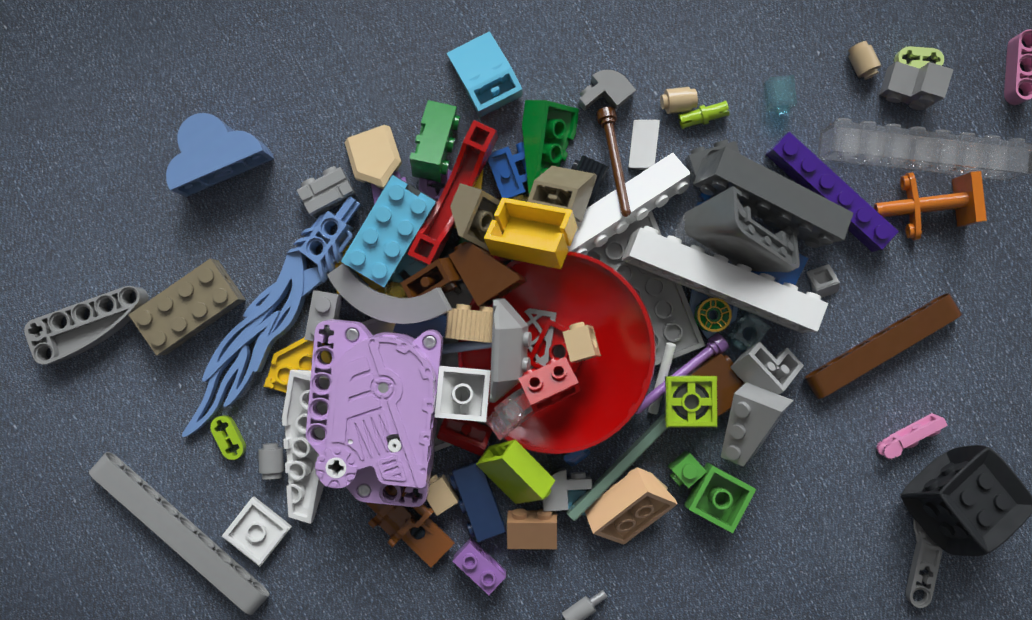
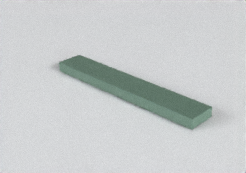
(617, 468)

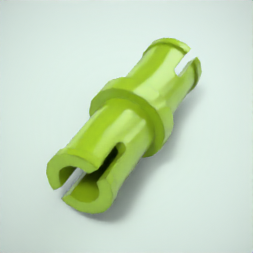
(703, 114)

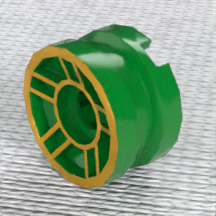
(722, 313)

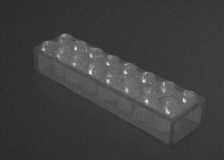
(924, 150)

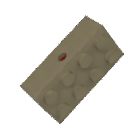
(187, 307)

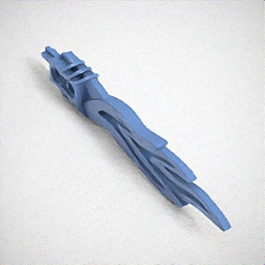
(267, 327)

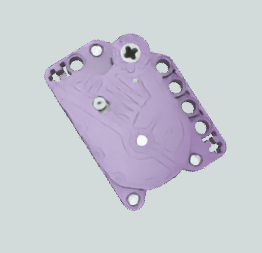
(377, 412)

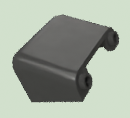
(730, 232)

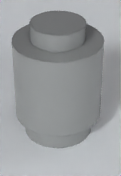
(271, 461)

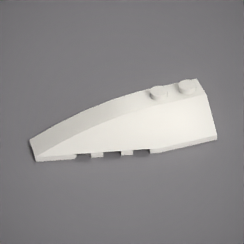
(304, 485)

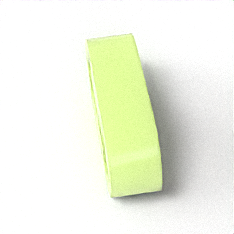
(919, 54)

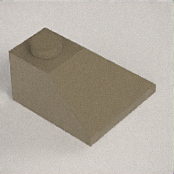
(473, 213)

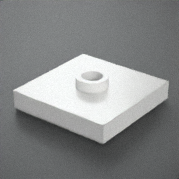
(256, 531)

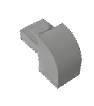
(611, 86)
(558, 498)

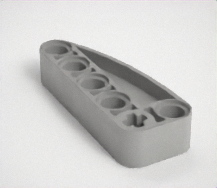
(80, 333)

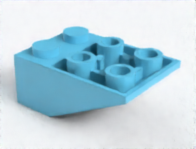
(485, 74)

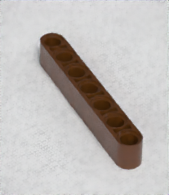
(883, 346)

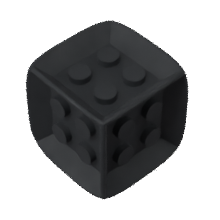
(968, 501)

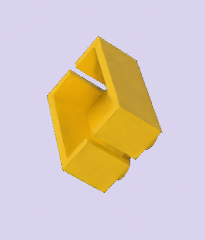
(531, 232)

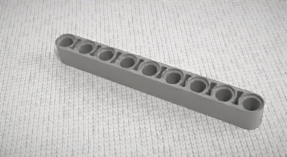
(179, 533)

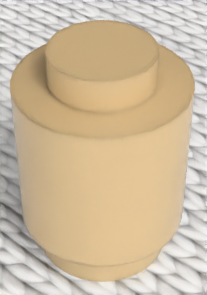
(864, 60)
(679, 100)

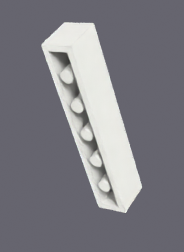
(644, 192)

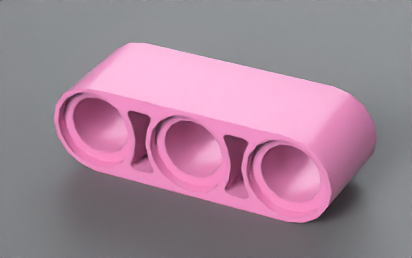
(1014, 76)

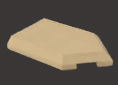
(373, 155)

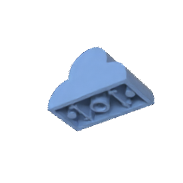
(212, 154)

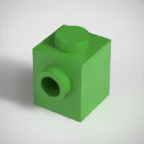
(686, 469)

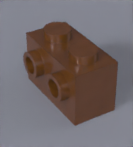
(438, 274)

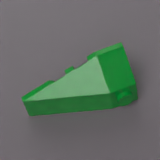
(546, 135)

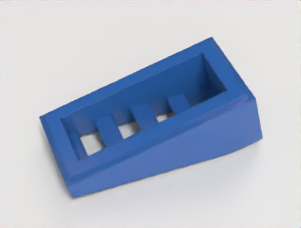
(575, 457)

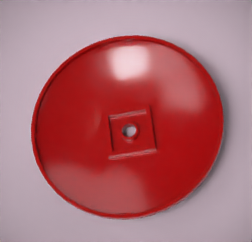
(609, 384)

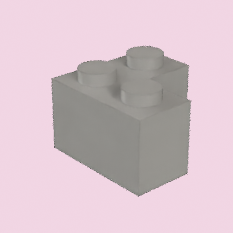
(915, 85)
(323, 307)
(765, 370)

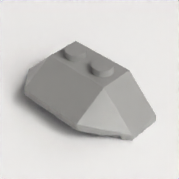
(509, 349)

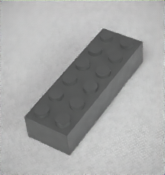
(774, 198)

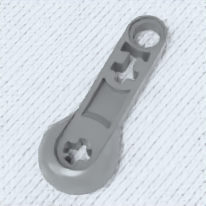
(926, 556)

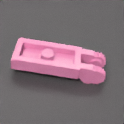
(911, 435)

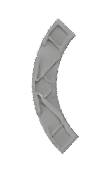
(387, 307)

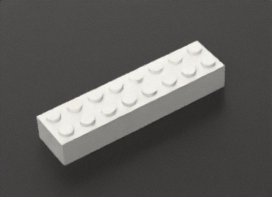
(724, 280)

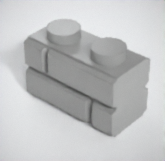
(326, 191)

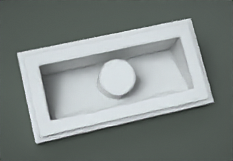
(643, 144)

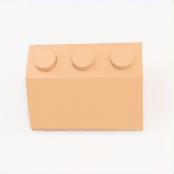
(629, 506)

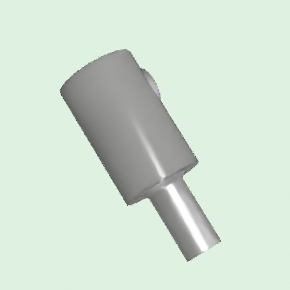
(584, 607)

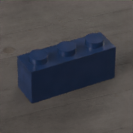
(478, 501)

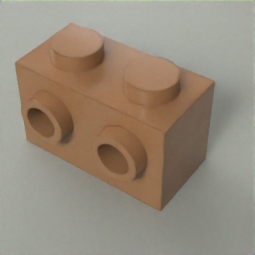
(531, 529)

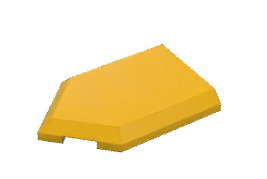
(293, 357)

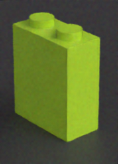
(516, 472)

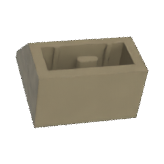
(564, 189)

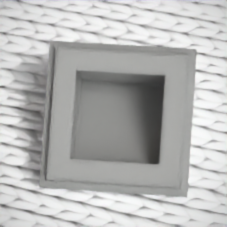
(823, 281)

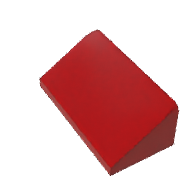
(465, 434)

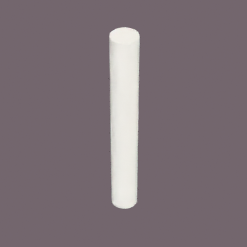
(663, 371)

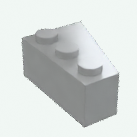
(750, 421)

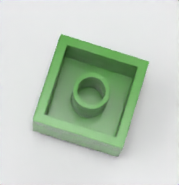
(720, 498)

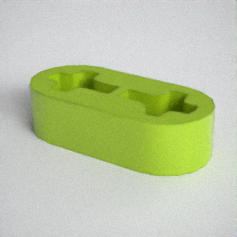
(223, 440)

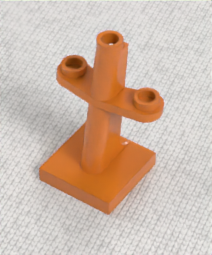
(965, 200)

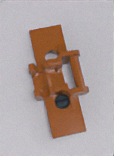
(419, 534)

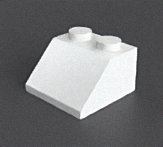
(462, 393)

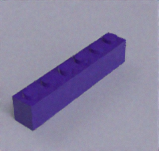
(816, 176)

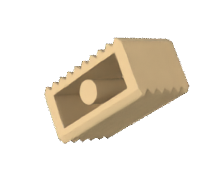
(470, 324)

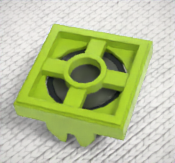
(689, 401)

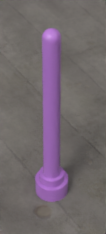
(715, 345)

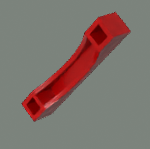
(467, 169)

